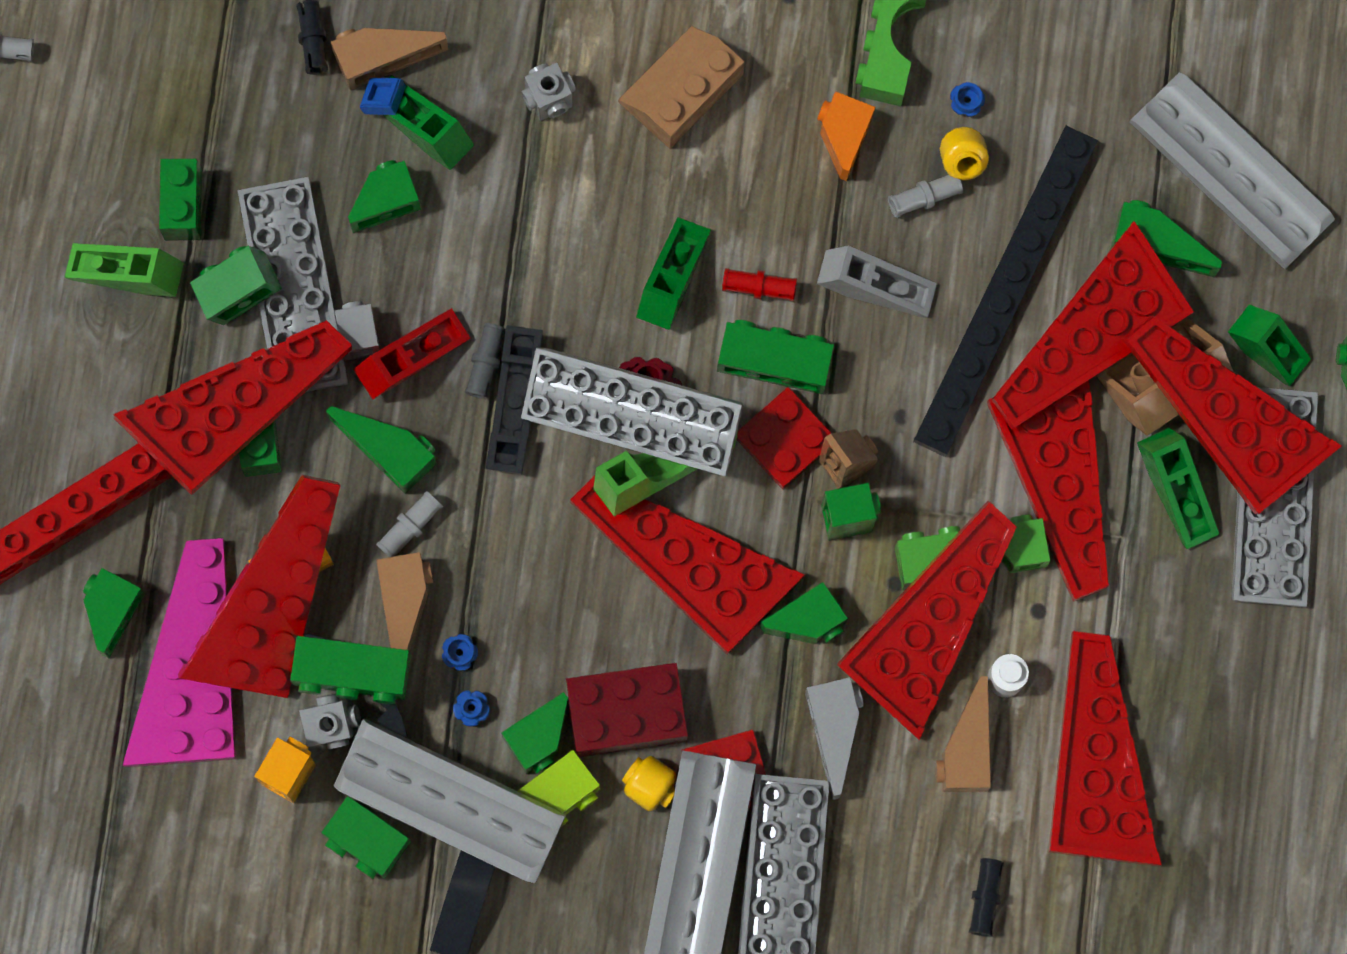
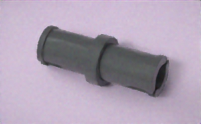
(485, 360)

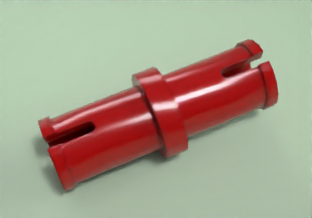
(759, 284)

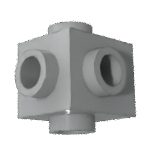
(548, 102)
(319, 725)

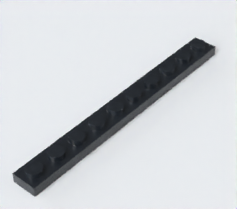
(1005, 291)

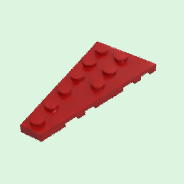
(1091, 328)
(1238, 424)
(699, 570)
(269, 604)
(921, 634)
(1098, 779)

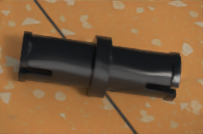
(312, 37)
(986, 897)

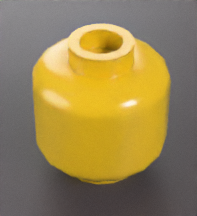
(964, 153)
(650, 783)

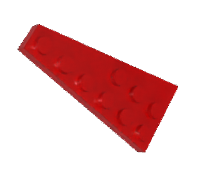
(222, 411)
(1061, 479)

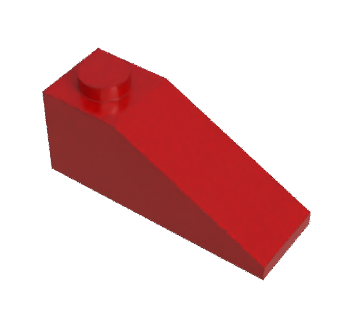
(411, 353)

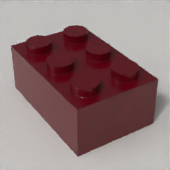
(626, 710)

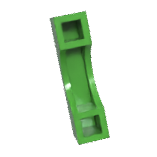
(887, 70)
(633, 478)
(1025, 551)

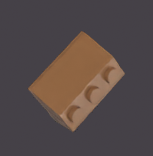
(683, 85)
(1137, 392)

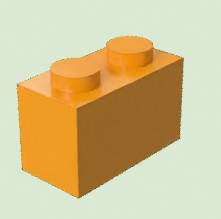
(286, 768)

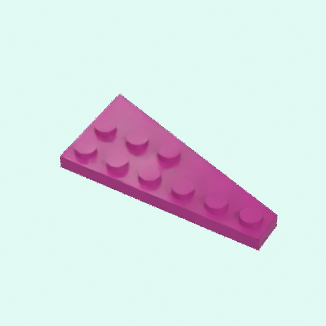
(180, 716)

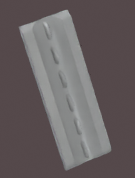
(1233, 169)
(285, 226)
(632, 410)
(1275, 544)
(449, 801)
(700, 855)
(783, 865)

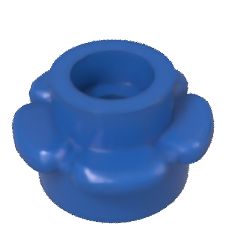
(967, 90)
(461, 642)
(471, 718)

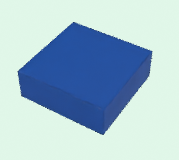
(382, 96)

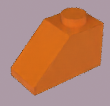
(844, 130)

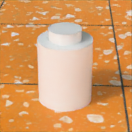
(1008, 675)

